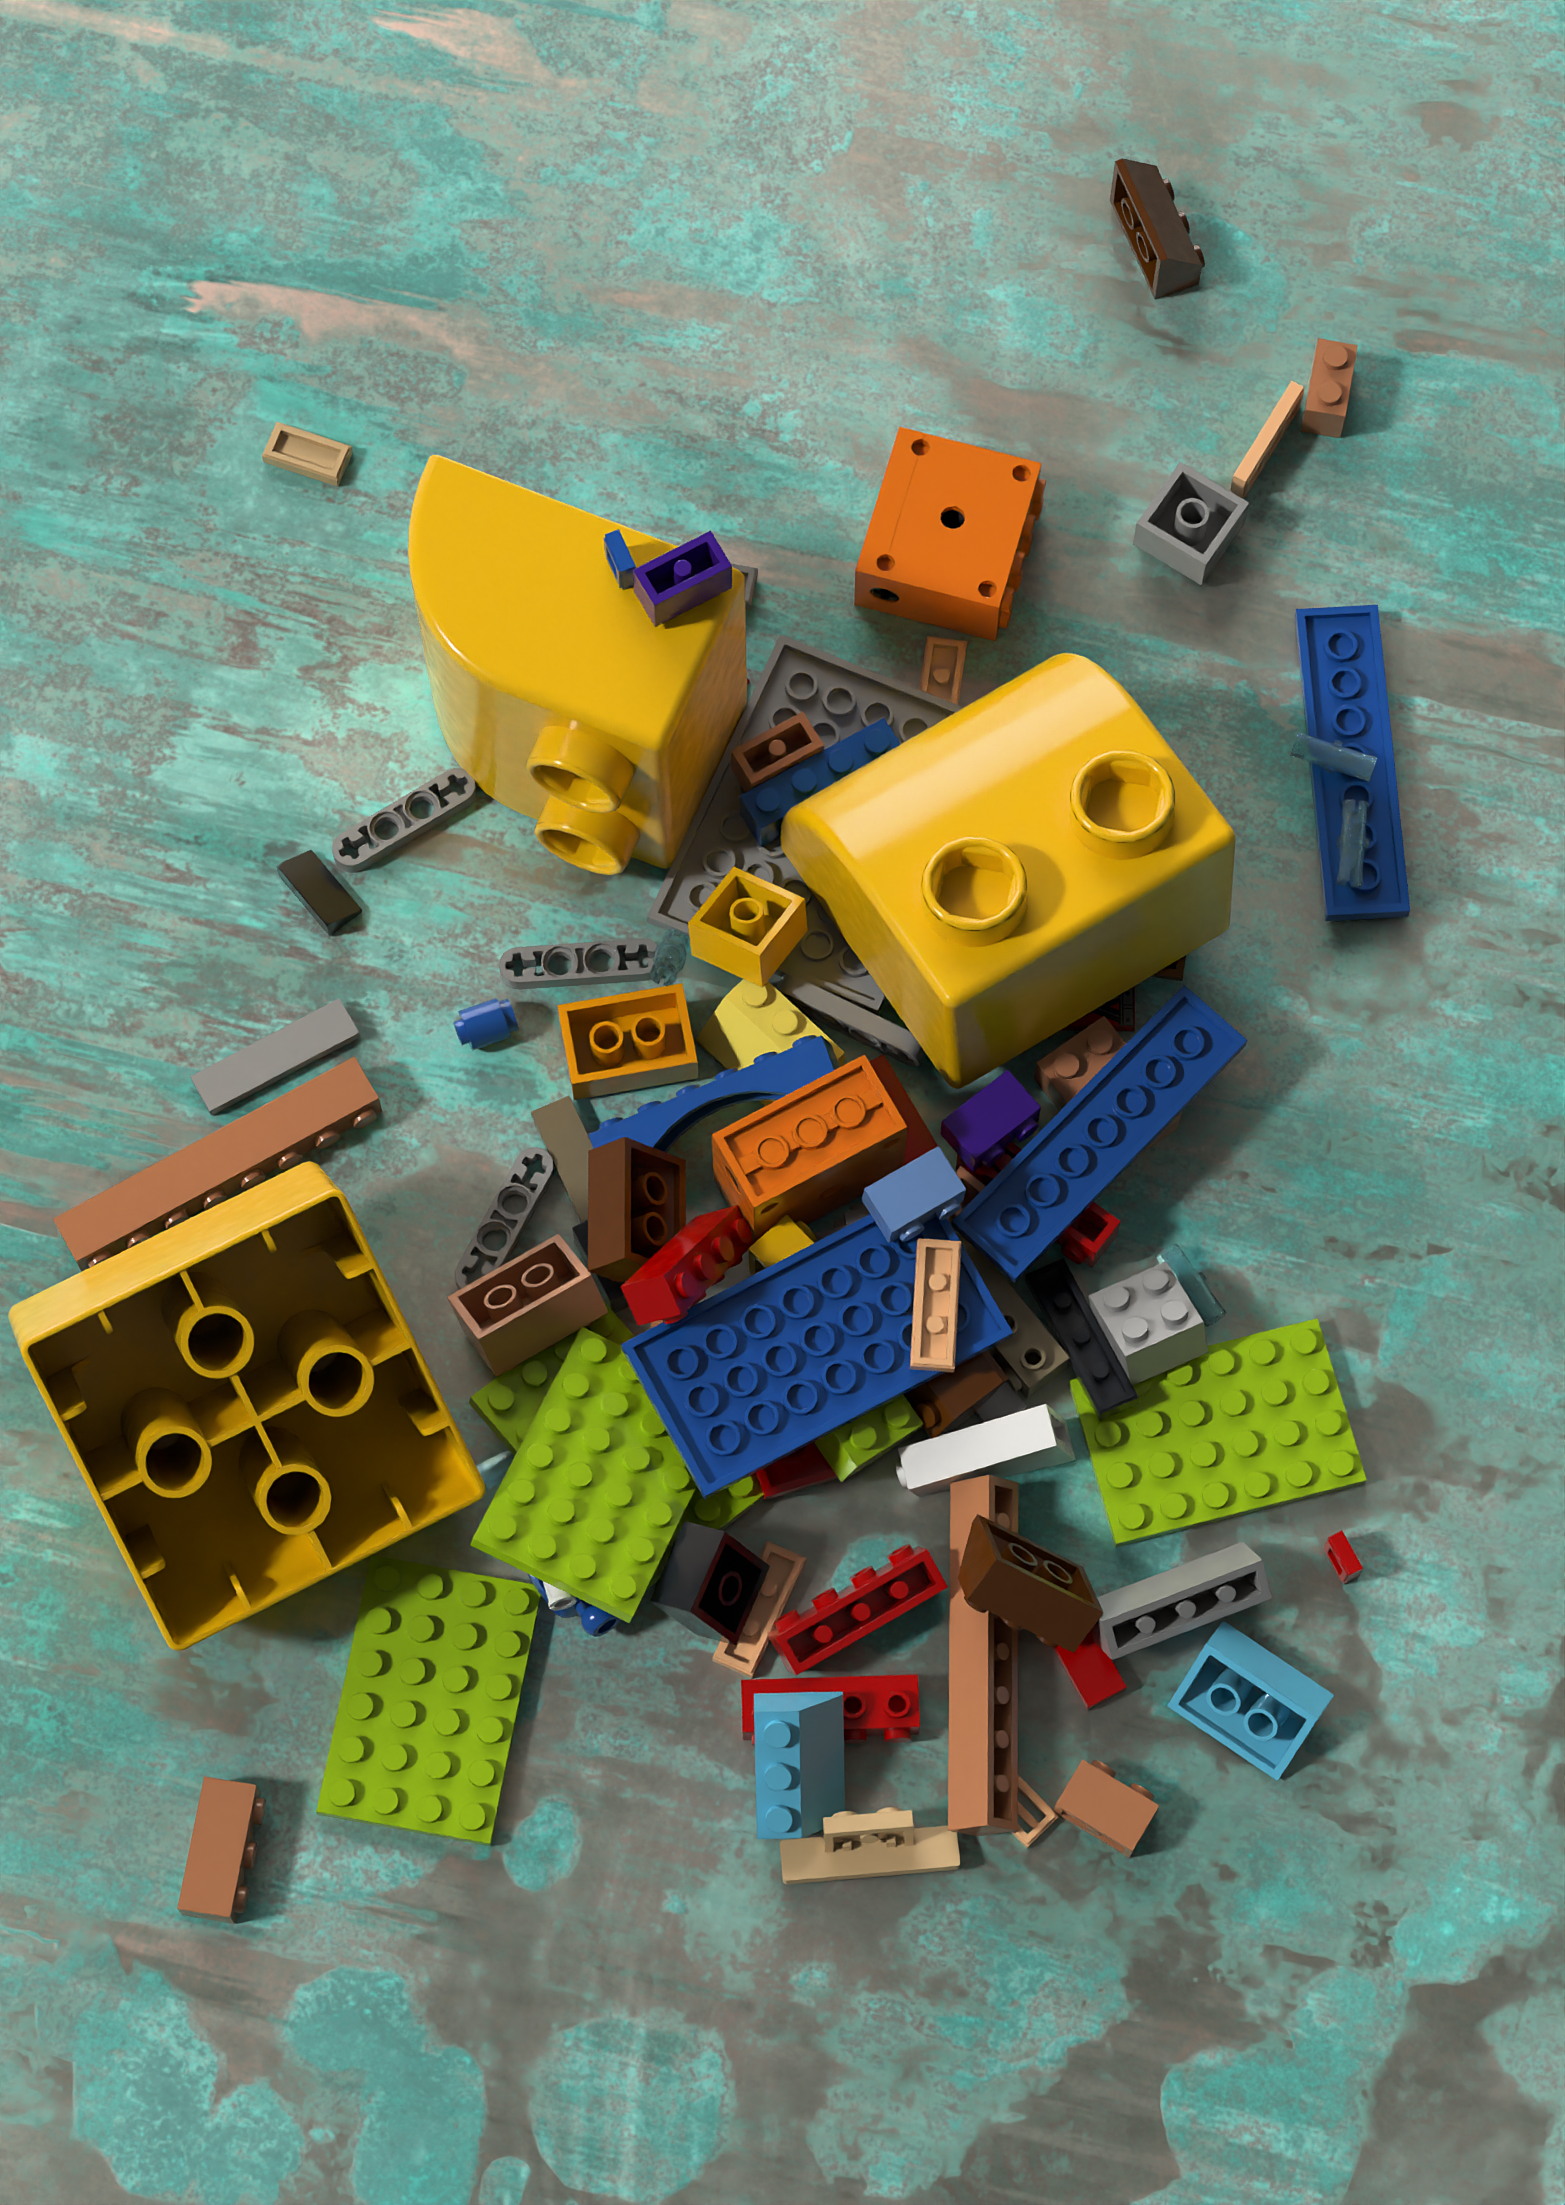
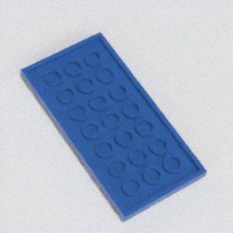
(799, 1351)

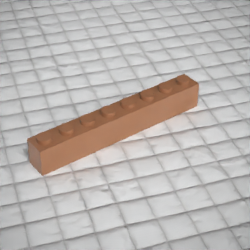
(220, 1164)
(981, 1679)

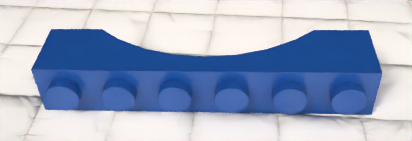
(767, 1079)

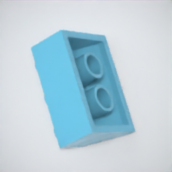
(1250, 1700)
(798, 1762)

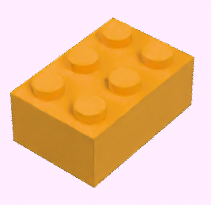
(628, 1041)

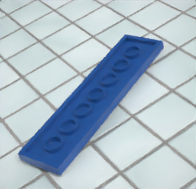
(1349, 703)
(1099, 1133)

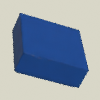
(619, 559)

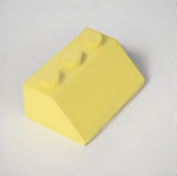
(754, 1023)

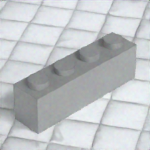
(1180, 1600)

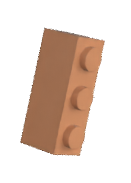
(221, 1850)

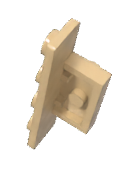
(869, 1847)

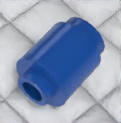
(486, 1023)

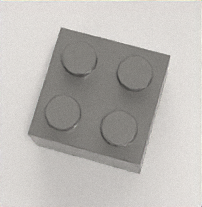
(1190, 523)
(1149, 1323)

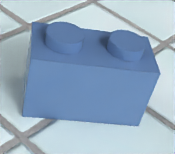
(914, 1196)

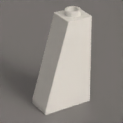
(994, 1448)

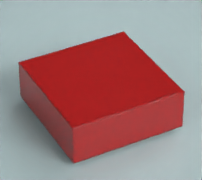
(1342, 1557)

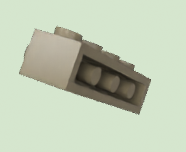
(1031, 1354)

